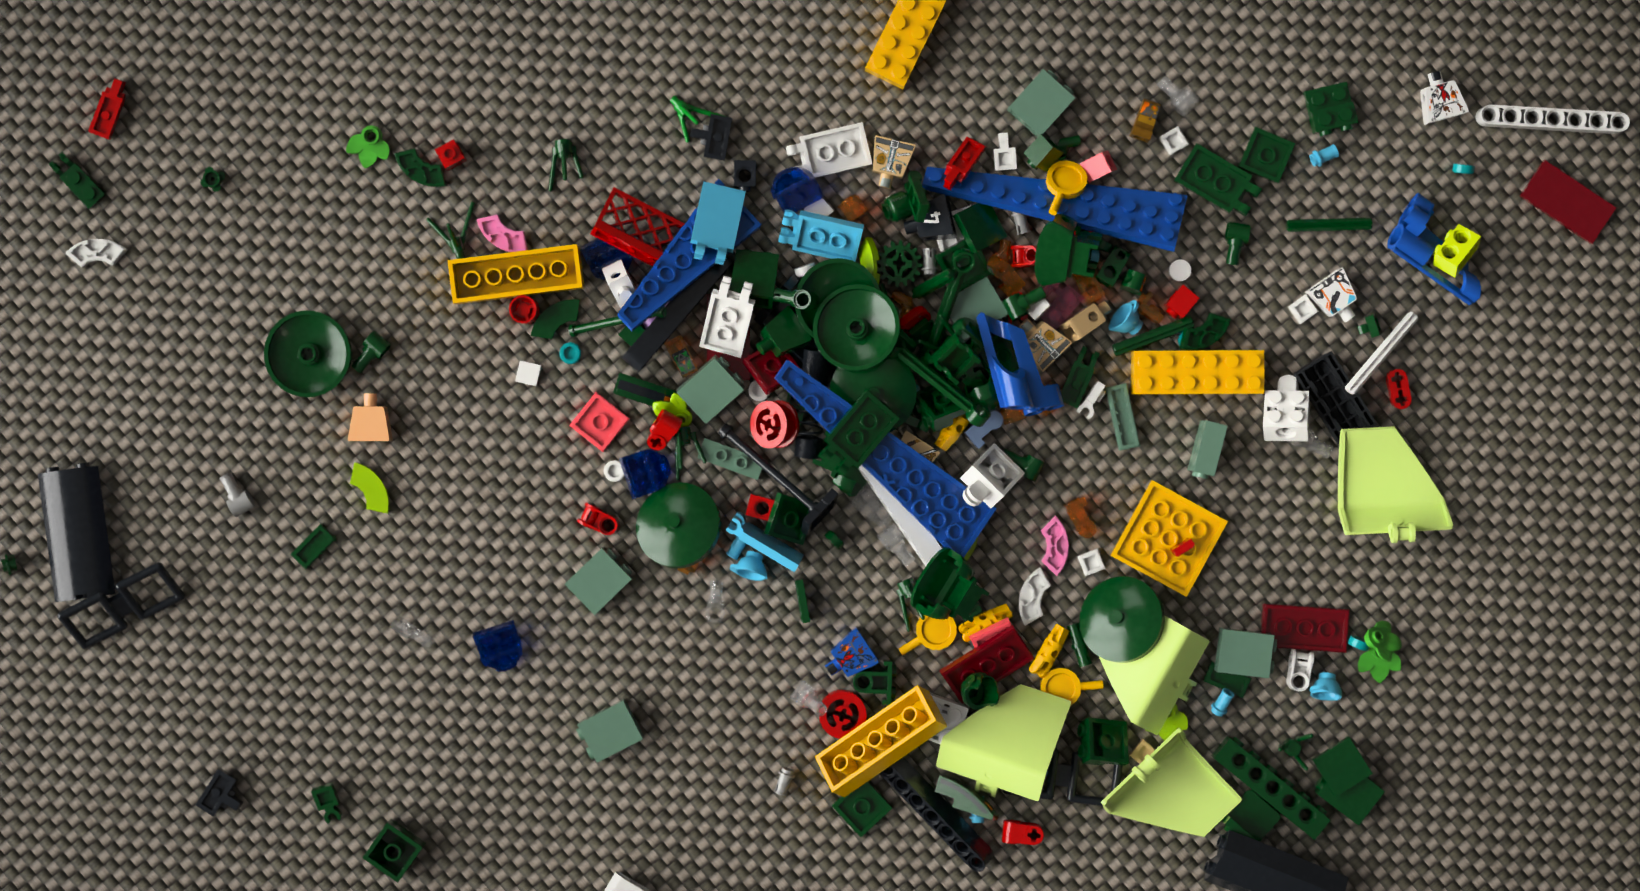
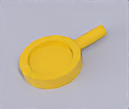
(1065, 181)
(932, 633)
(1066, 684)

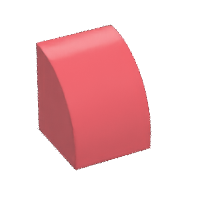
(1098, 166)

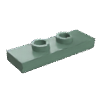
(1122, 416)
(730, 459)

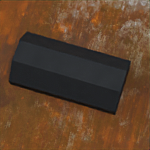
(1327, 393)

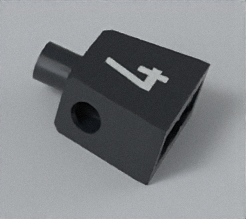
(937, 224)

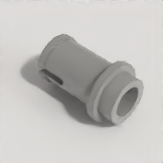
(1021, 223)
(929, 261)
(784, 781)

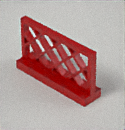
(626, 242)

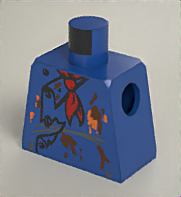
(851, 655)

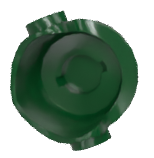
(984, 394)
(979, 691)

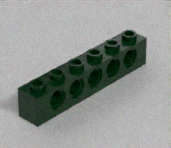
(1312, 825)

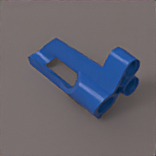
(1417, 243)
(1023, 387)

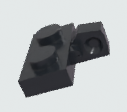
(714, 136)
(219, 793)

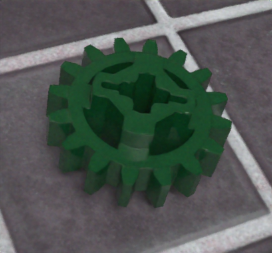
(909, 264)

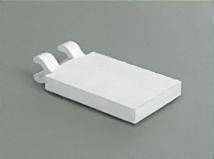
(833, 150)
(728, 319)

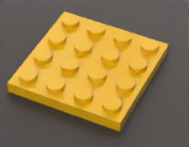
(1157, 526)

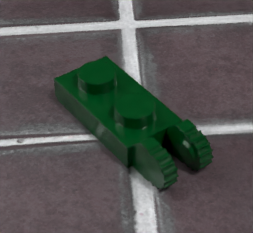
(79, 182)
(917, 196)
(1078, 379)

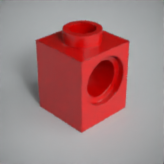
(451, 155)
(1181, 302)
(752, 506)

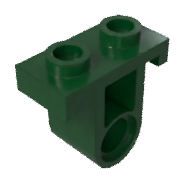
(879, 682)

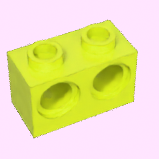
(1458, 251)

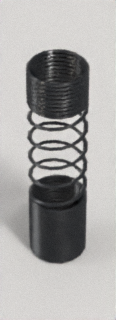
(818, 368)

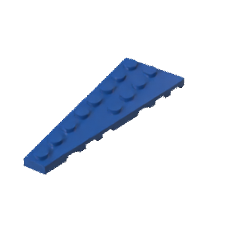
(677, 270)

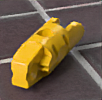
(951, 433)
(984, 620)
(1049, 651)

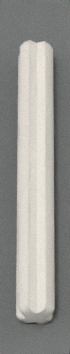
(1381, 353)

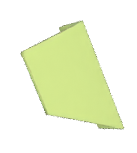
(1386, 487)
(1157, 680)
(1007, 743)
(1174, 790)

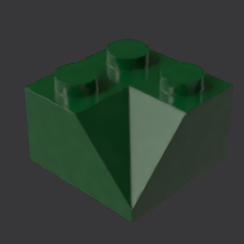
(394, 850)

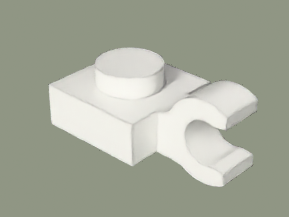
(1004, 156)
(1095, 394)

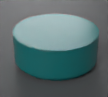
(1466, 169)
(570, 353)
(1358, 643)

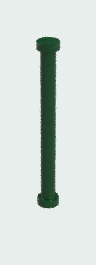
(575, 329)

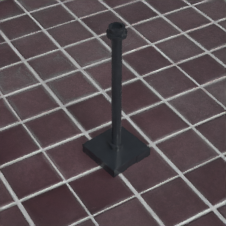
(817, 511)

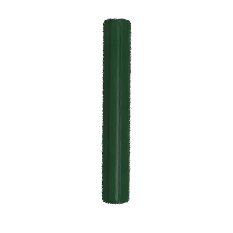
(1329, 224)
(1152, 336)

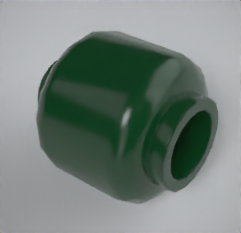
(897, 207)

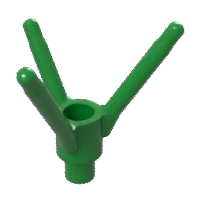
(684, 110)

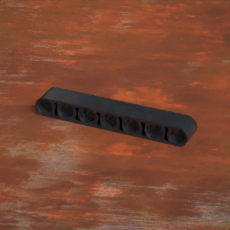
(677, 311)
(938, 814)

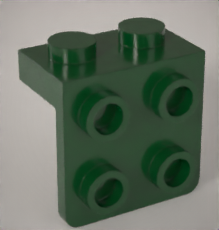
(1251, 817)

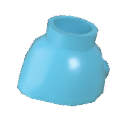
(1126, 319)
(750, 567)
(1326, 688)

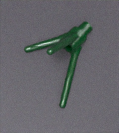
(455, 243)

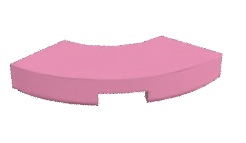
(501, 236)
(1057, 545)

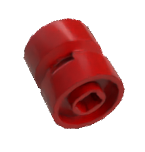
(524, 309)

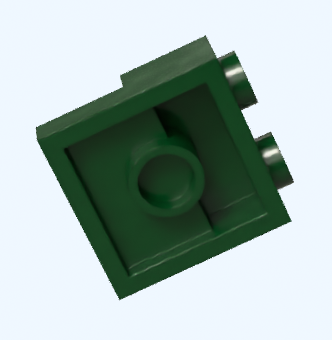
(1330, 109)
(936, 408)
(1103, 742)

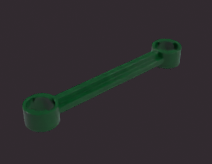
(949, 299)
(975, 411)

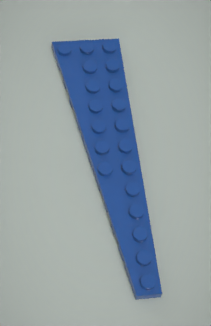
(1113, 211)
(909, 477)

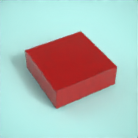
(1182, 547)

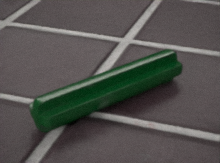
(933, 283)

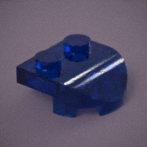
(795, 189)
(601, 254)
(645, 472)
(499, 646)

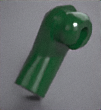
(1066, 143)

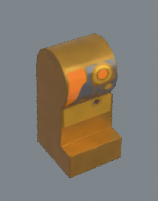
(1145, 121)

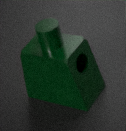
(783, 334)

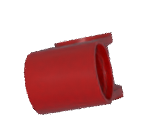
(1023, 256)
(663, 429)
(597, 519)
(1017, 832)

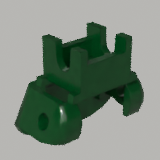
(1063, 253)
(955, 354)
(849, 483)
(947, 582)

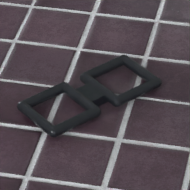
(121, 605)
(1067, 776)

